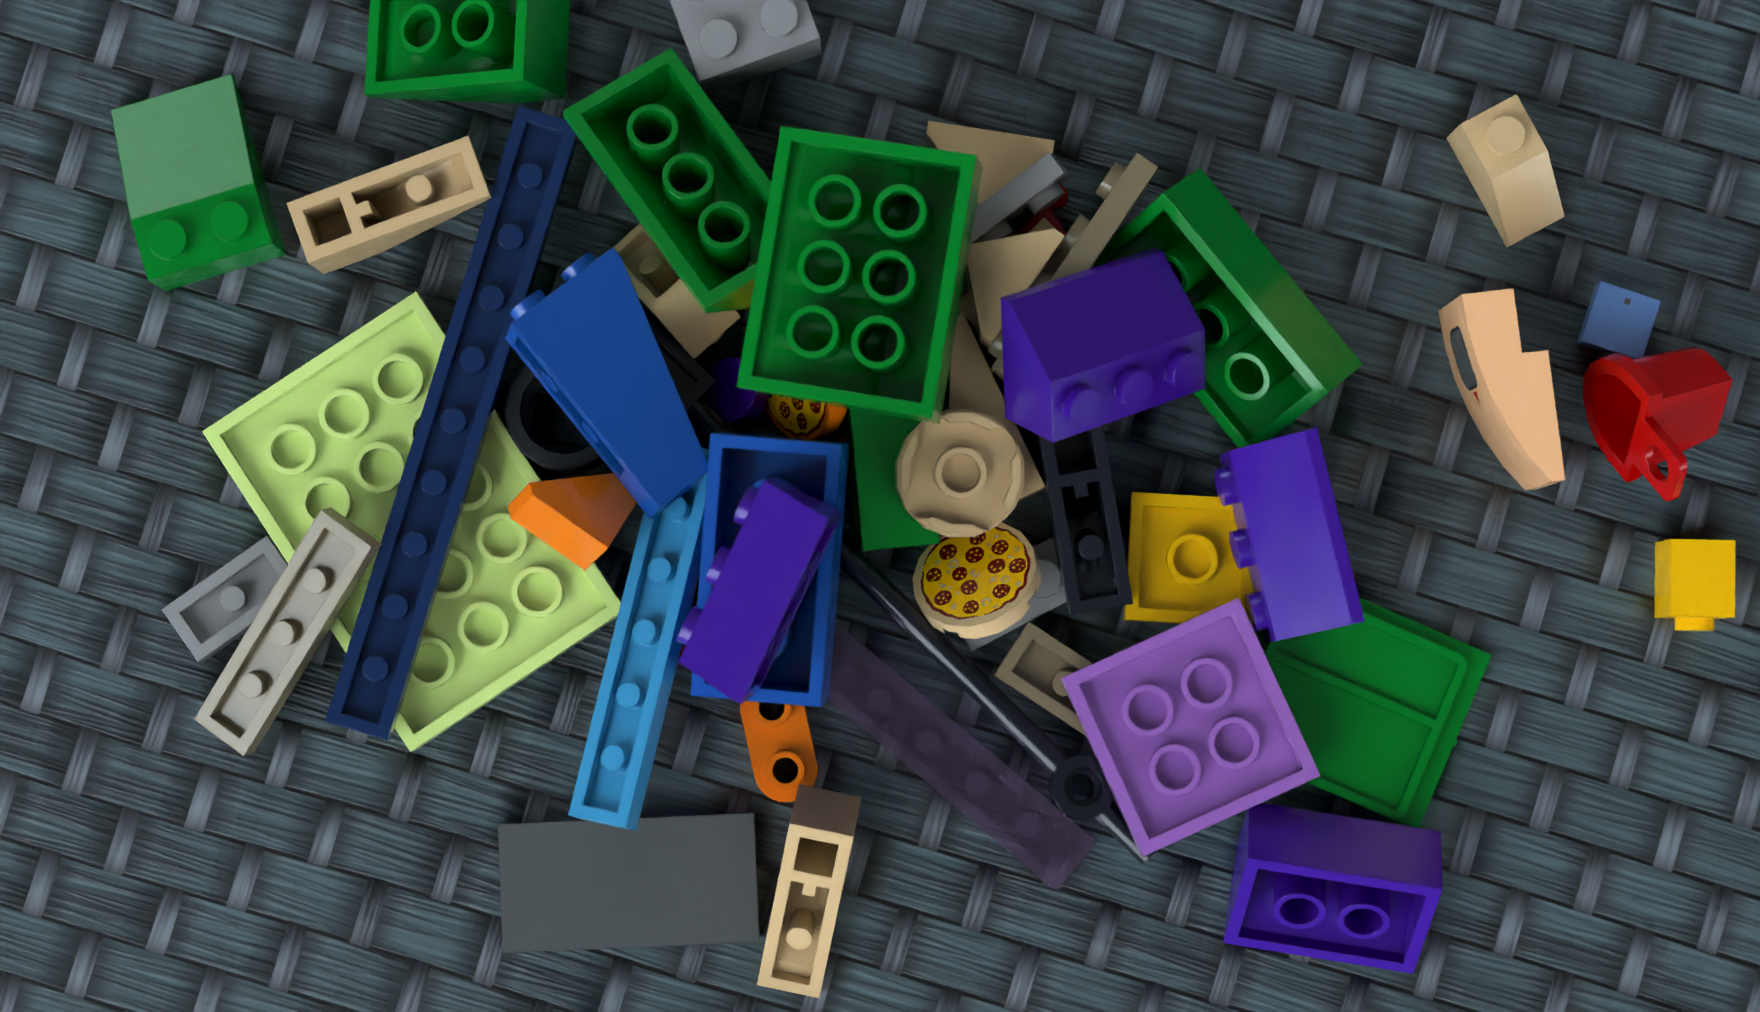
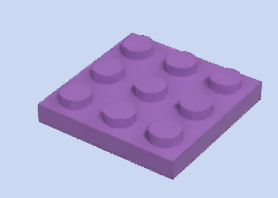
(1190, 727)

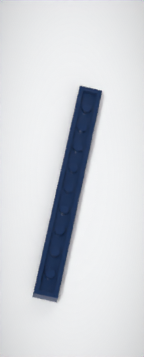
(452, 425)

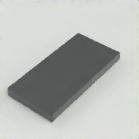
(629, 888)

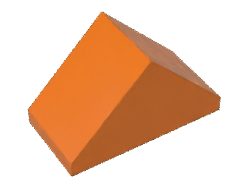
(574, 514)

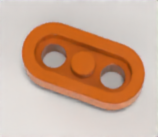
(775, 740)

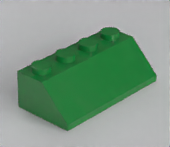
(680, 176)
(1263, 336)

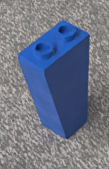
(610, 378)

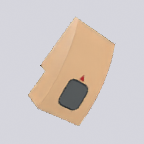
(1502, 387)

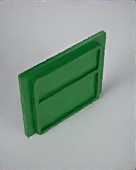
(1378, 706)

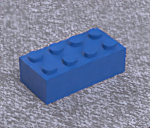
(818, 469)

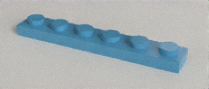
(641, 664)

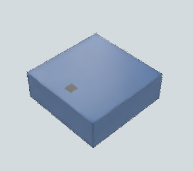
(1618, 321)

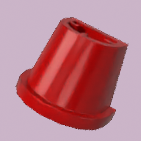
(1654, 411)

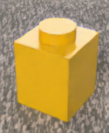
(1695, 582)

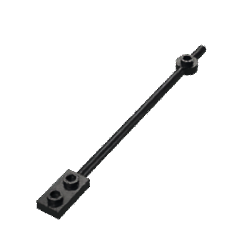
(692, 386)

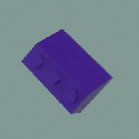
(1099, 346)
(1288, 537)
(757, 587)
(1333, 887)

